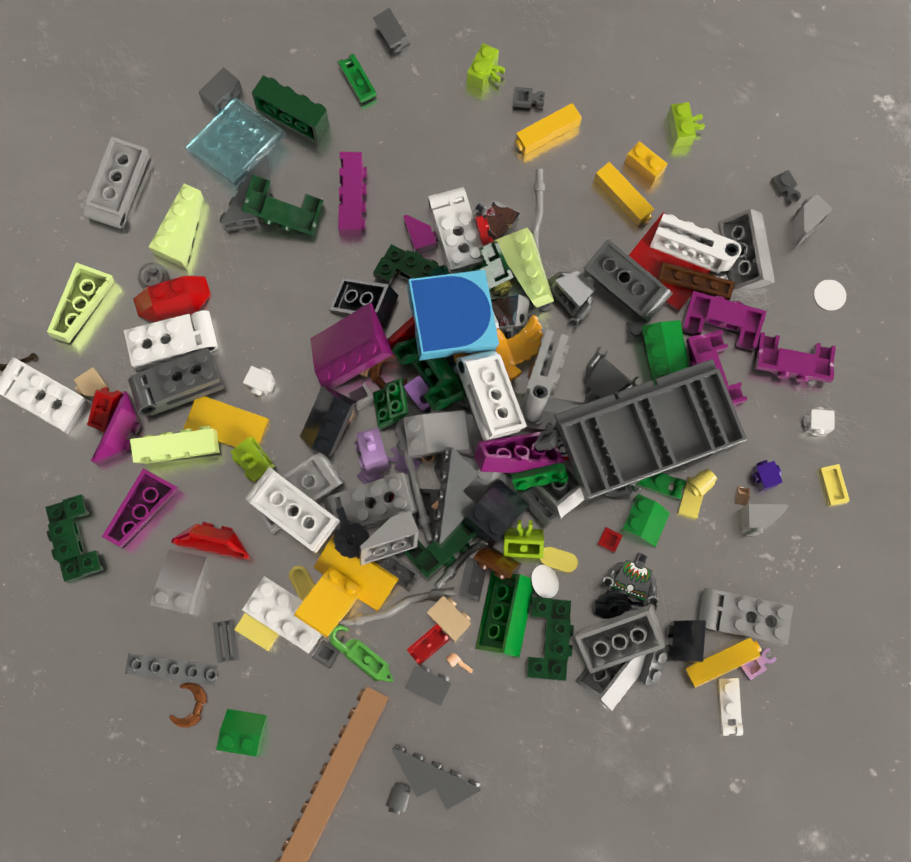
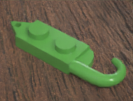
(362, 656)

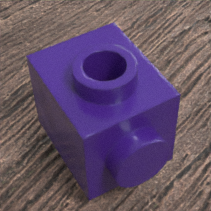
(767, 475)

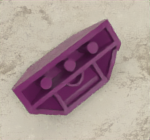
(119, 431)

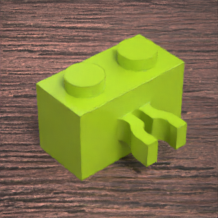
(484, 67)
(683, 124)
(252, 459)
(524, 541)

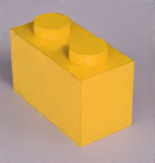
(645, 163)

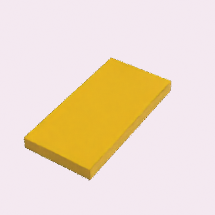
(231, 423)
(374, 579)

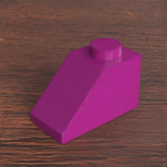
(420, 235)

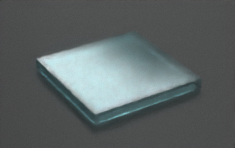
(235, 141)

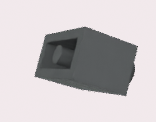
(220, 90)
(428, 685)

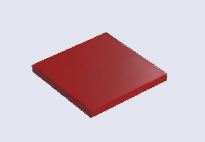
(652, 259)

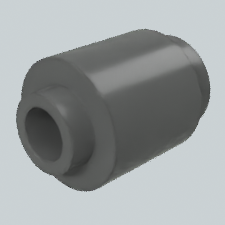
(398, 798)

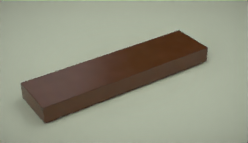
(695, 281)

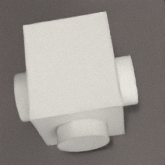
(259, 381)
(819, 421)

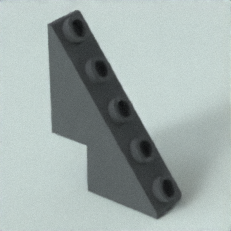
(234, 216)
(452, 501)
(170, 669)
(428, 776)

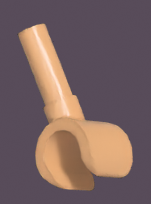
(454, 659)

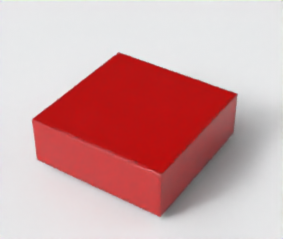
(609, 540)

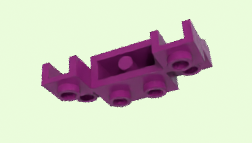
(724, 314)
(705, 348)
(795, 364)

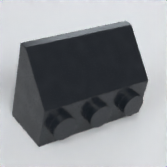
(327, 420)

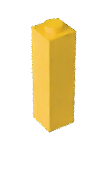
(547, 129)
(624, 194)
(723, 662)

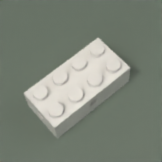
(276, 610)

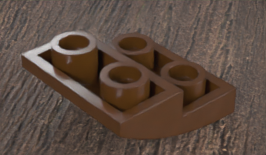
(495, 560)

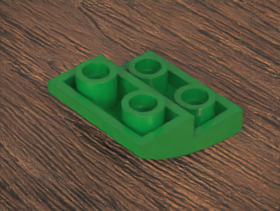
(390, 403)

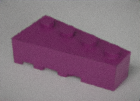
(351, 194)
(514, 454)
(139, 506)

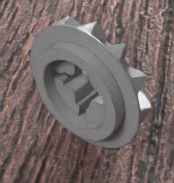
(151, 268)

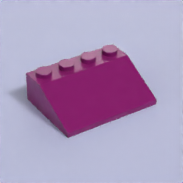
(349, 347)

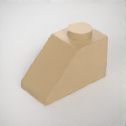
(89, 383)

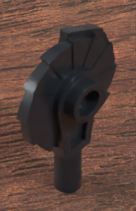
(349, 536)
(614, 604)

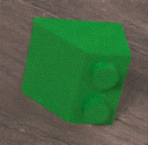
(645, 520)
(241, 733)

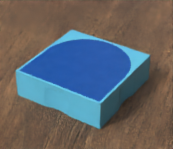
(452, 314)

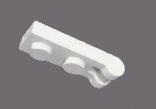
(730, 706)

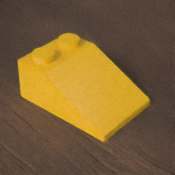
(328, 602)

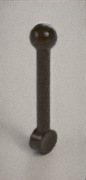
(33, 357)

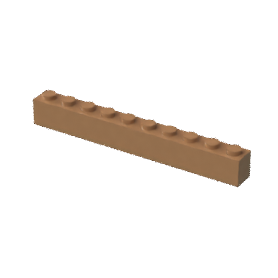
(334, 777)

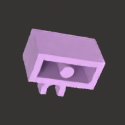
(372, 451)

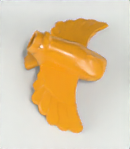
(517, 348)

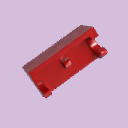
(103, 408)
(428, 644)

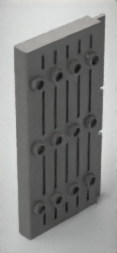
(649, 429)

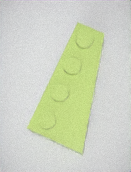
(178, 228)
(525, 262)
(80, 298)
(174, 446)

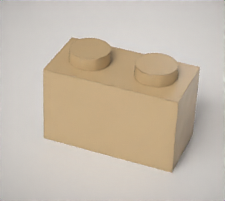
(449, 618)

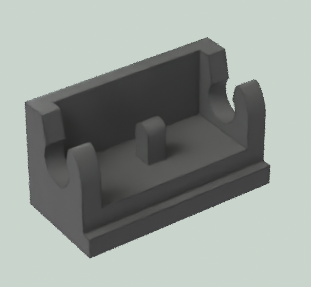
(391, 29)
(429, 497)
(406, 575)
(472, 581)

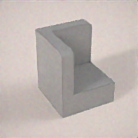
(362, 396)

